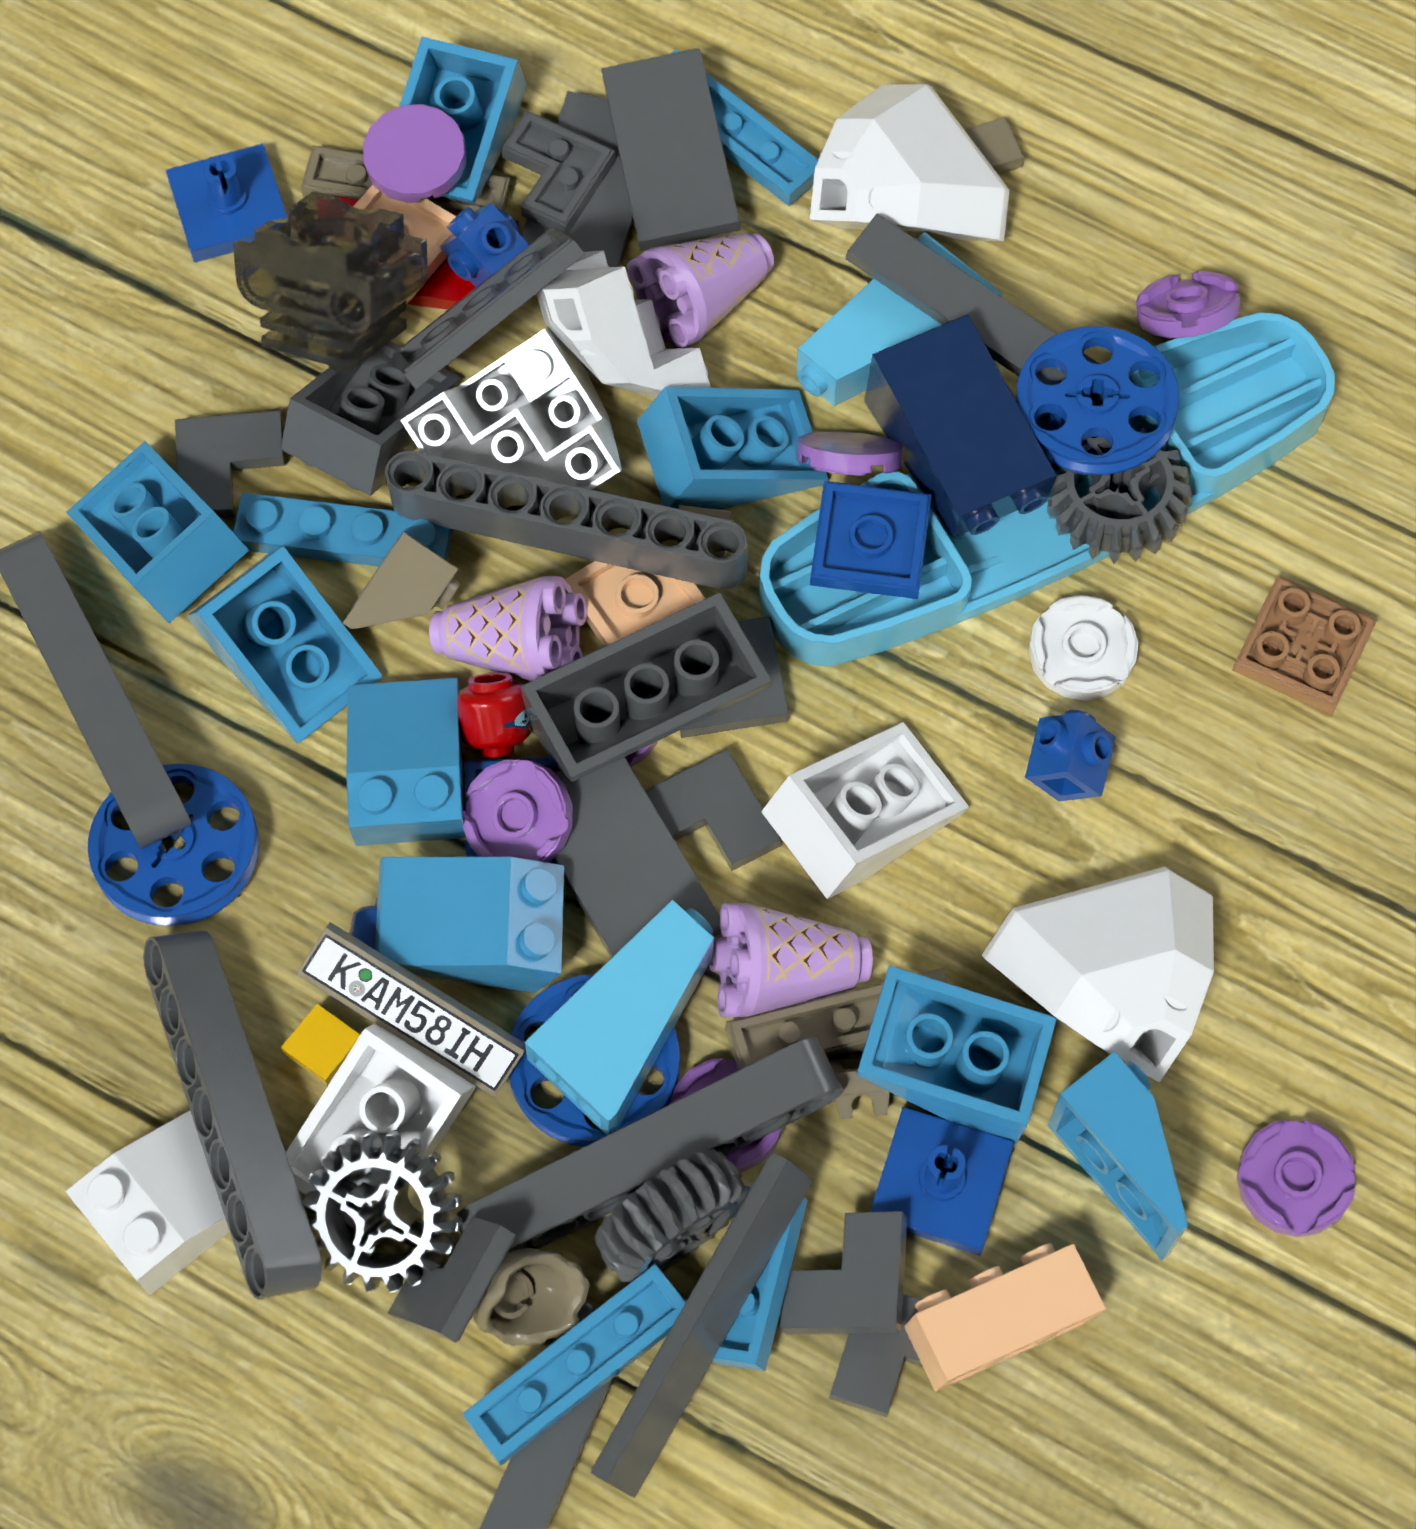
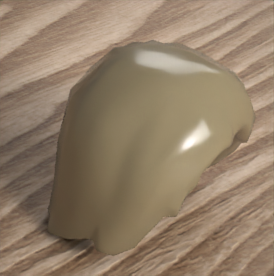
(532, 1298)

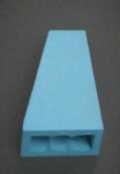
(840, 352)
(620, 1019)

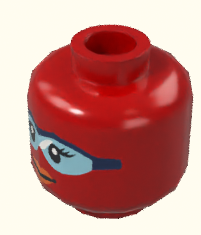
(493, 714)

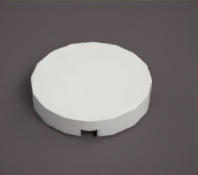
(1083, 648)

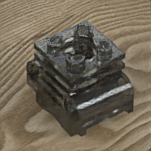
(331, 279)

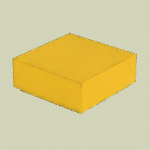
(320, 1044)

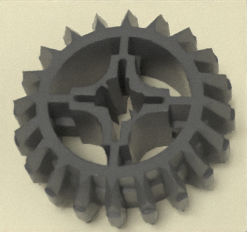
(1113, 510)
(671, 1215)
(403, 1219)

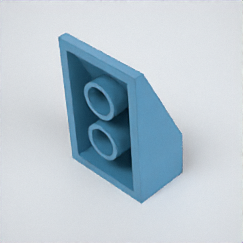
(478, 93)
(726, 445)
(157, 532)
(284, 644)
(404, 762)
(472, 919)
(957, 1052)
(1118, 1139)

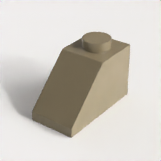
(404, 585)

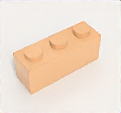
(1003, 1314)

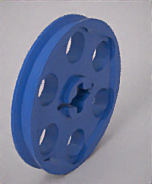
(1119, 395)
(181, 867)
(566, 1120)

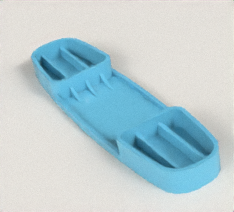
(1242, 406)

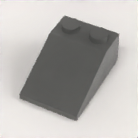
(352, 419)

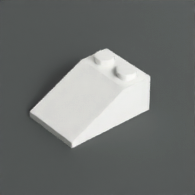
(862, 808)
(382, 1090)
(154, 1203)

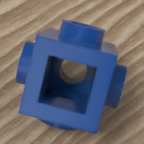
(481, 242)
(1070, 756)

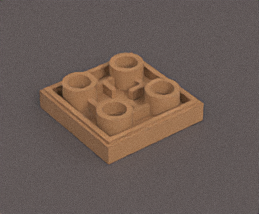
(1304, 645)

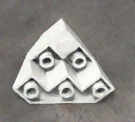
(909, 164)
(612, 333)
(524, 416)
(1116, 962)

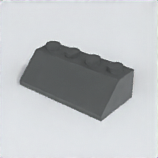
(643, 687)

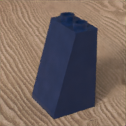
(958, 427)

